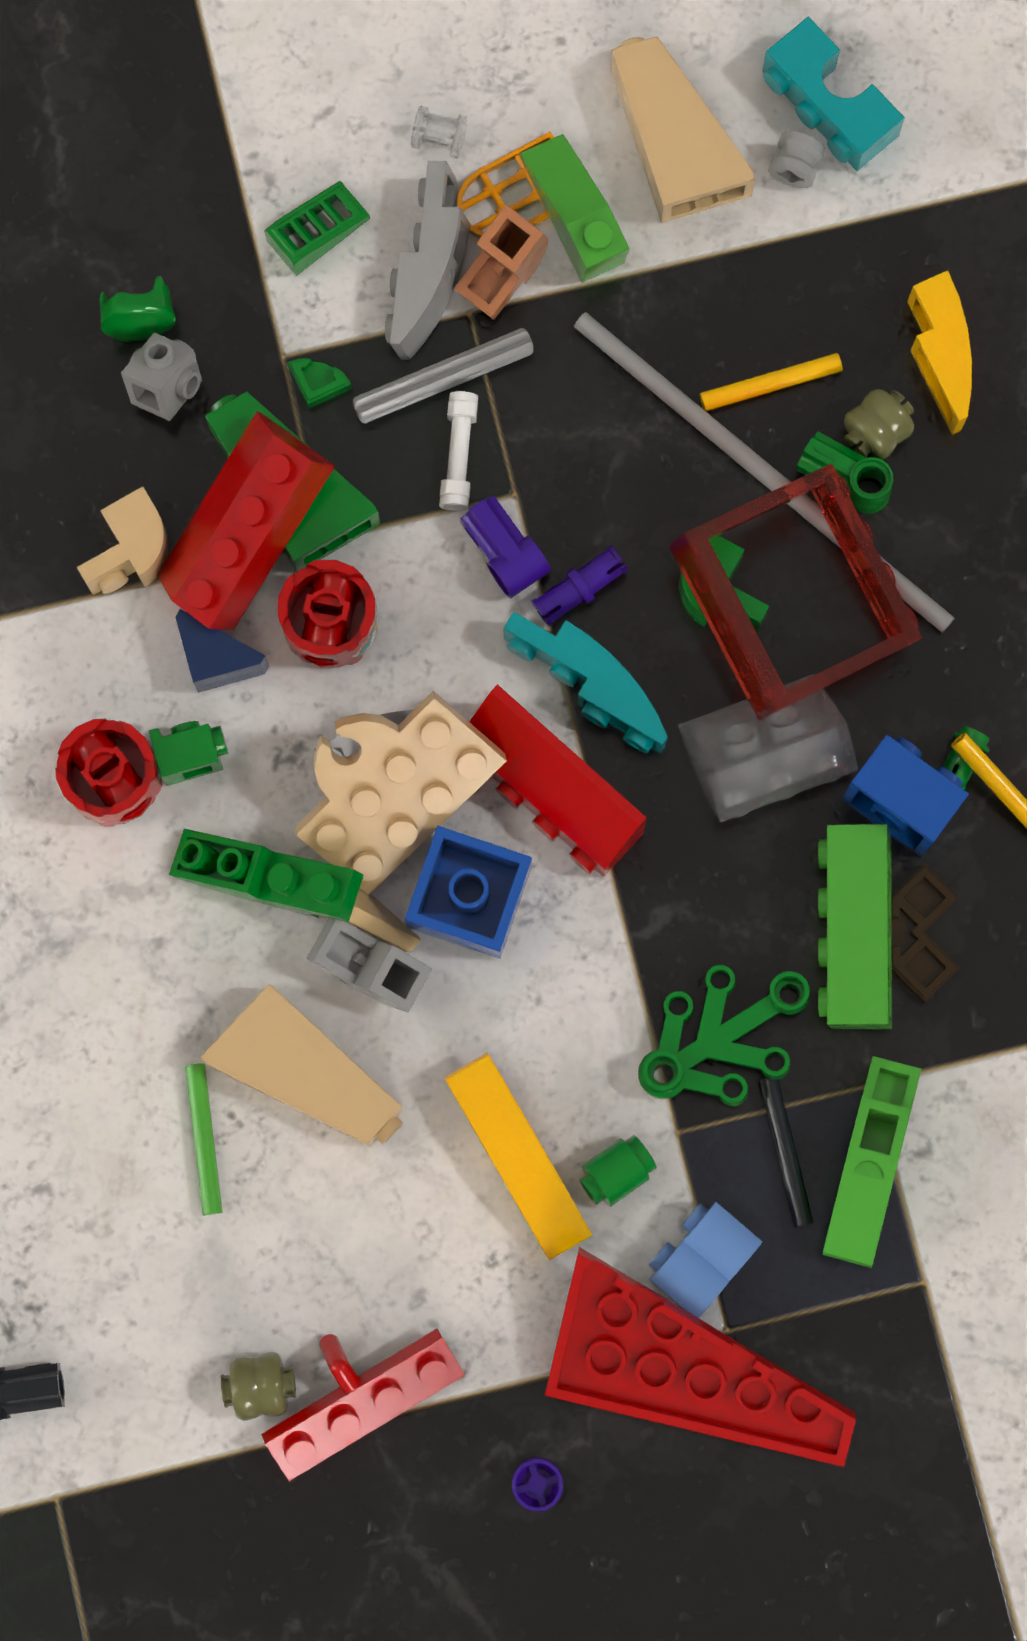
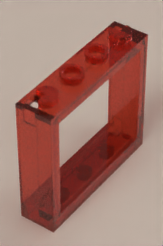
(731, 623)

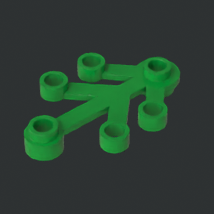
(717, 1040)

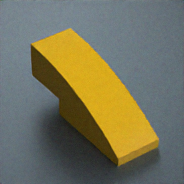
(943, 347)

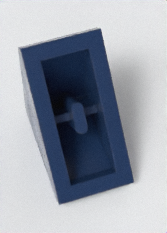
(215, 656)

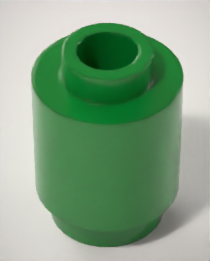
(617, 1171)

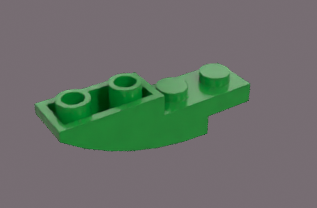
(266, 875)

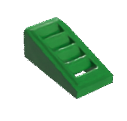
(300, 259)

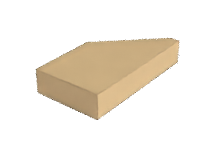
(380, 922)

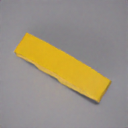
(518, 1156)

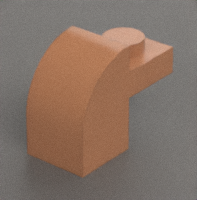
(508, 257)

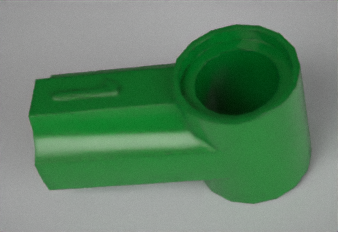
(852, 467)

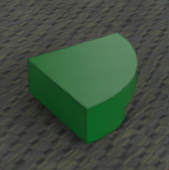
(318, 380)

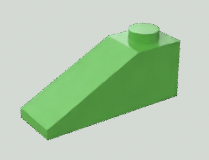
(576, 208)

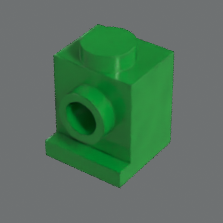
(188, 751)

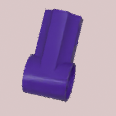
(511, 557)

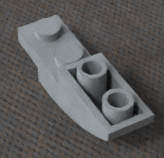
(428, 275)

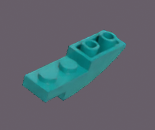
(608, 688)

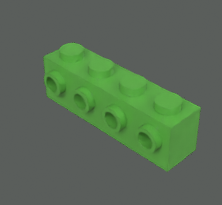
(857, 927)

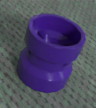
(537, 1492)

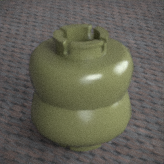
(879, 424)
(258, 1386)

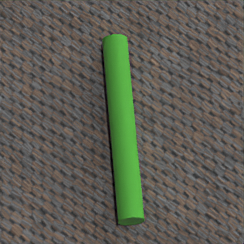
(203, 1139)

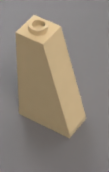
(677, 137)
(296, 1064)

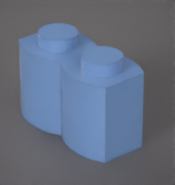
(704, 1258)

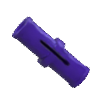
(579, 585)

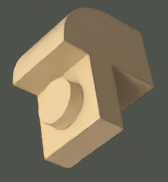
(141, 545)

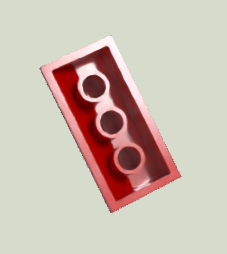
(243, 524)
(557, 786)

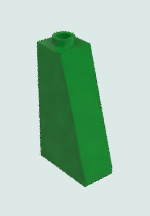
(336, 514)

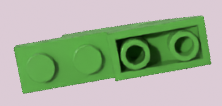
(871, 1162)

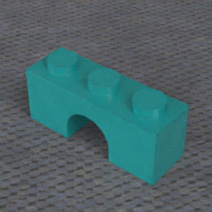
(853, 126)

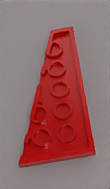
(661, 1364)

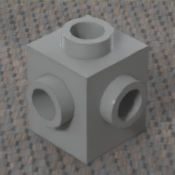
(162, 376)

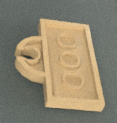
(394, 786)

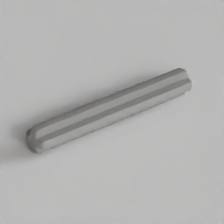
(443, 375)

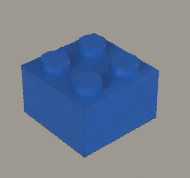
(905, 794)
(468, 892)

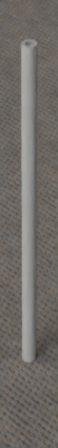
(741, 453)

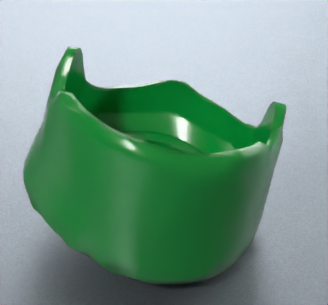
(137, 316)

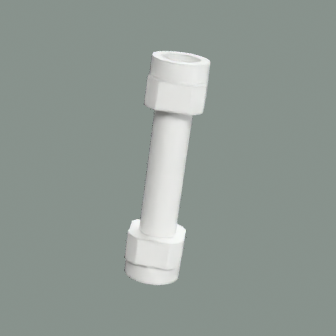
(462, 413)

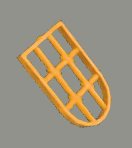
(495, 190)

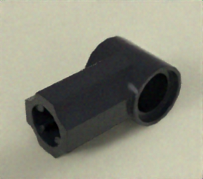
(31, 1389)

